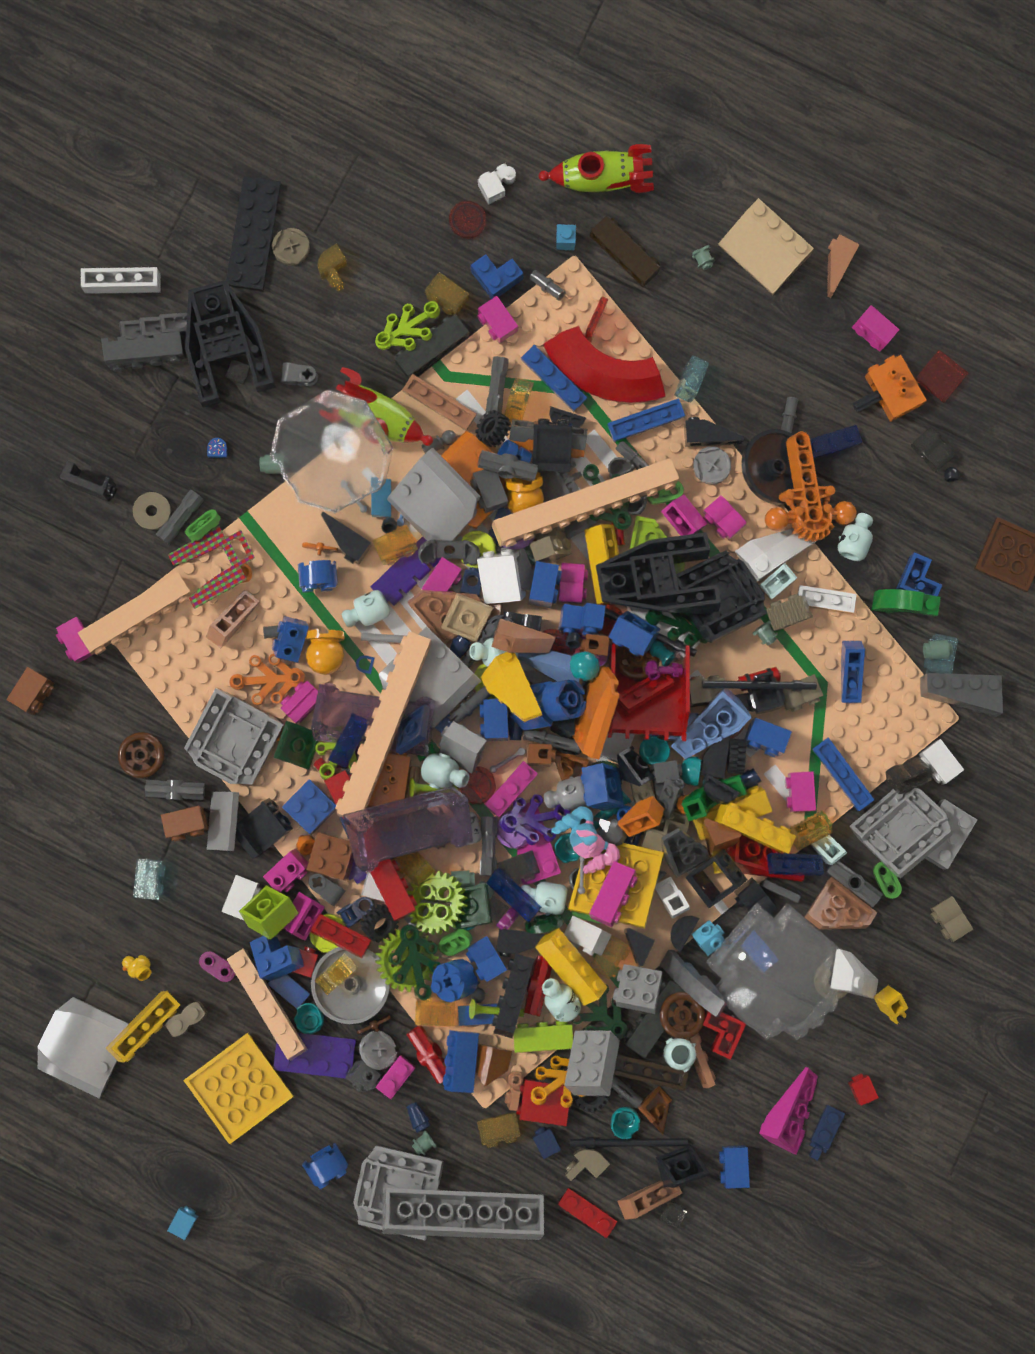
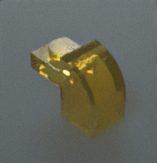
(330, 262)
(518, 399)
(336, 974)

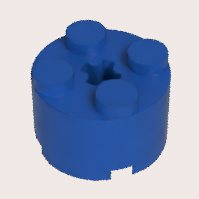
(318, 575)
(563, 700)
(454, 980)
(326, 1165)

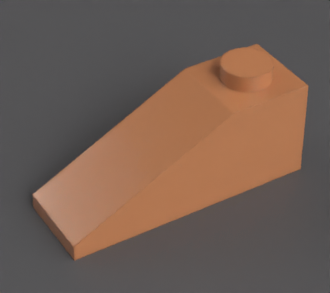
(838, 260)
(231, 619)
(521, 639)
(646, 1199)

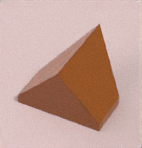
(569, 765)
(718, 836)
(491, 1063)
(656, 1108)

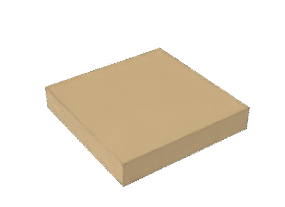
(466, 617)

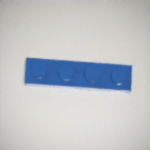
(553, 378)
(646, 420)
(843, 774)

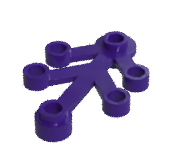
(531, 819)

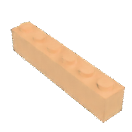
(134, 614)
(267, 1004)

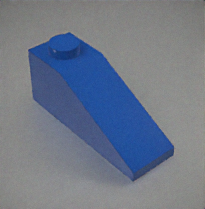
(852, 671)

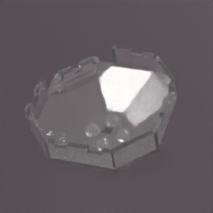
(313, 462)

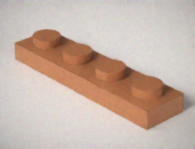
(439, 402)
(705, 1074)

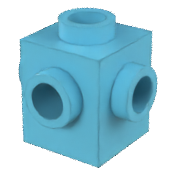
(709, 937)

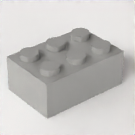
(961, 825)
(592, 1063)

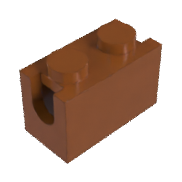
(596, 645)
(540, 754)

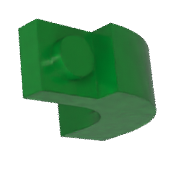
(905, 601)
(698, 803)

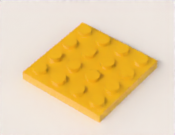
(647, 867)
(238, 1088)

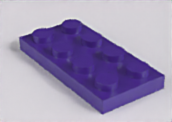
(324, 1056)

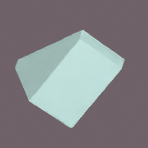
(778, 581)
(829, 849)

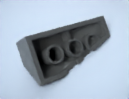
(683, 852)

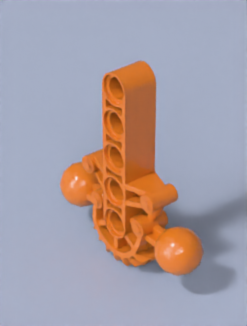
(807, 528)

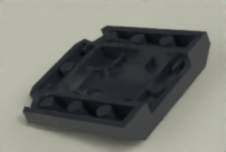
(739, 595)

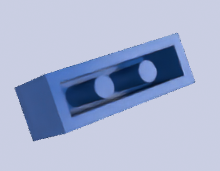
(461, 1061)

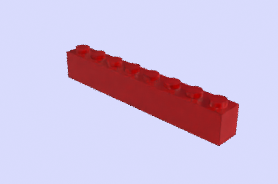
(385, 874)

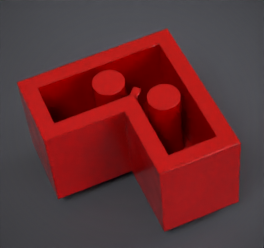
(728, 1034)

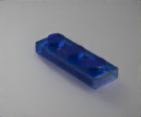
(835, 441)
(348, 740)
(795, 864)
(513, 895)

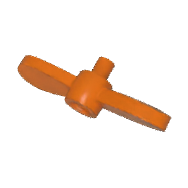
(319, 547)

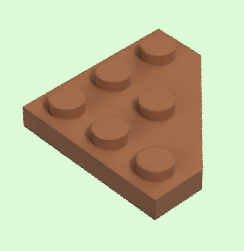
(433, 608)
(839, 909)

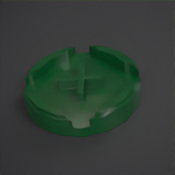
(544, 924)

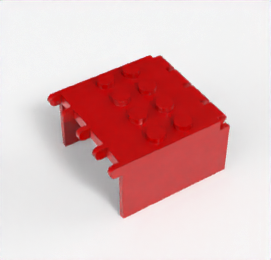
(662, 715)

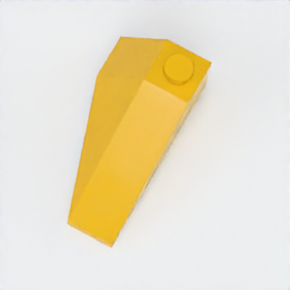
(509, 684)

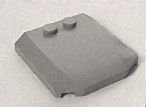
(435, 498)
(441, 678)
(232, 738)
(902, 829)
(77, 1044)
(394, 1170)

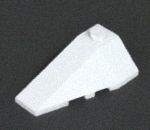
(770, 552)
(852, 976)

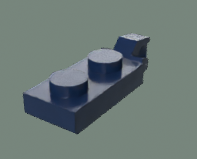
(825, 1131)

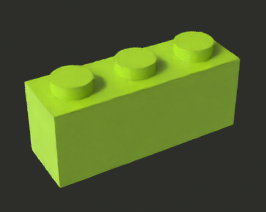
(543, 1037)

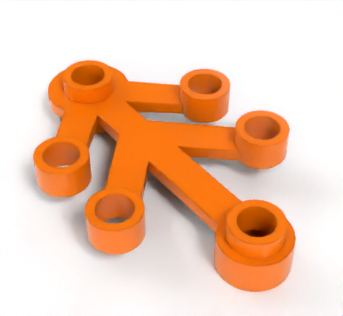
(270, 679)

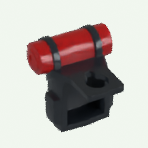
(764, 699)

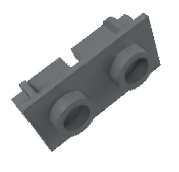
(669, 795)

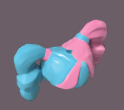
(586, 840)

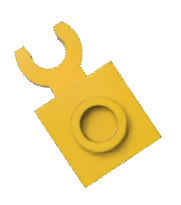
(891, 1003)

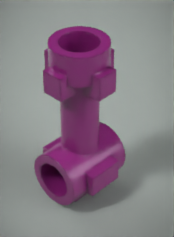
(654, 671)

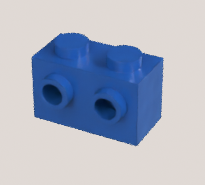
(290, 639)

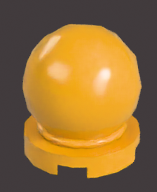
(523, 493)
(325, 652)

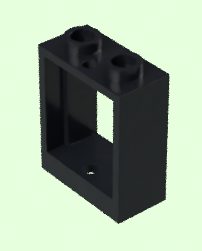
(710, 894)

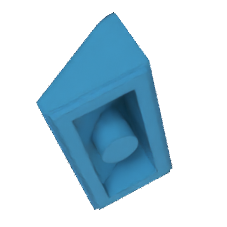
(379, 504)

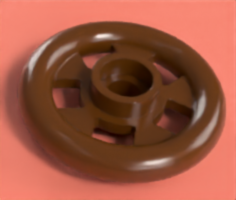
(628, 671)
(127, 746)
(675, 1030)

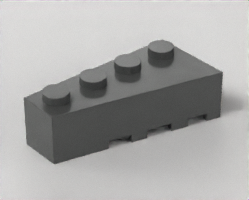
(142, 351)
(969, 691)

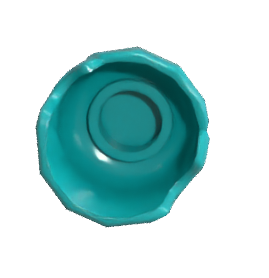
(584, 666)
(654, 750)
(691, 770)
(564, 850)
(309, 1018)
(625, 1122)

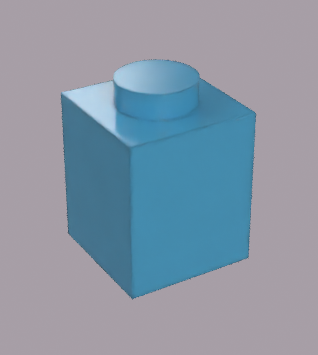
(565, 237)
(183, 1222)

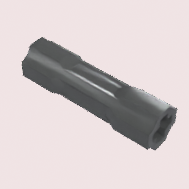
(497, 383)
(171, 528)
(488, 861)

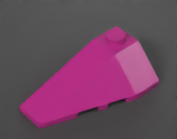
(543, 854)
(786, 1119)

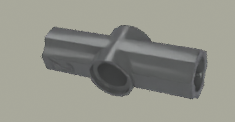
(507, 466)
(174, 790)
(864, 890)

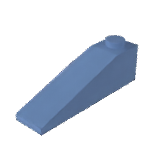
(552, 664)
(717, 721)

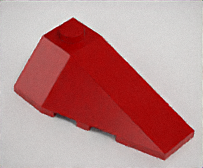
(752, 859)

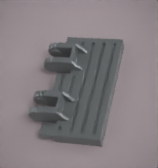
(556, 486)

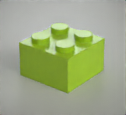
(268, 912)

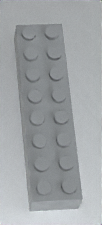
(463, 1214)

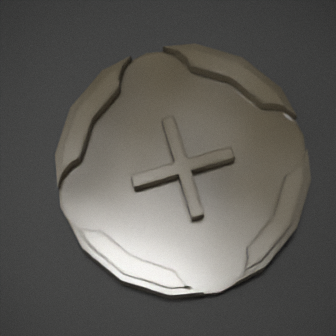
(291, 246)

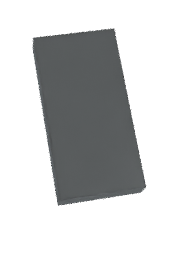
(776, 889)

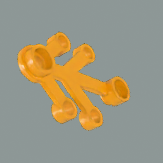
(561, 1077)

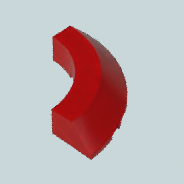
(601, 374)

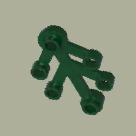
(617, 513)
(654, 617)
(414, 959)
(600, 1014)

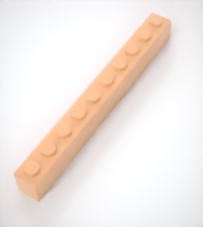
(585, 503)
(385, 724)

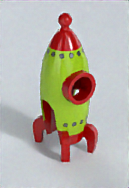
(604, 171)
(393, 417)

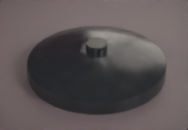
(767, 465)

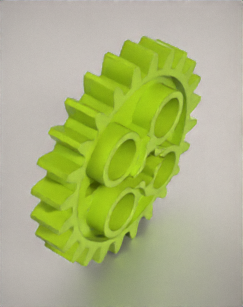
(433, 921)
(388, 971)

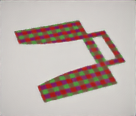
(224, 580)

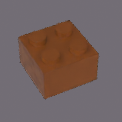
(31, 691)
(185, 822)
(331, 857)

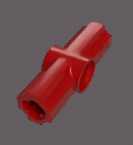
(535, 994)
(428, 1052)

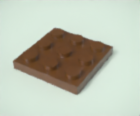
(1008, 555)

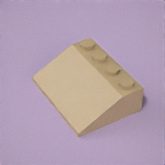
(766, 246)

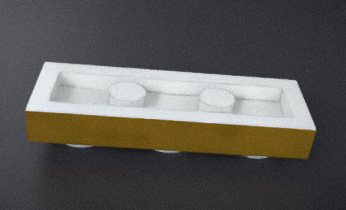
(828, 599)

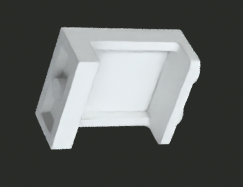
(500, 577)

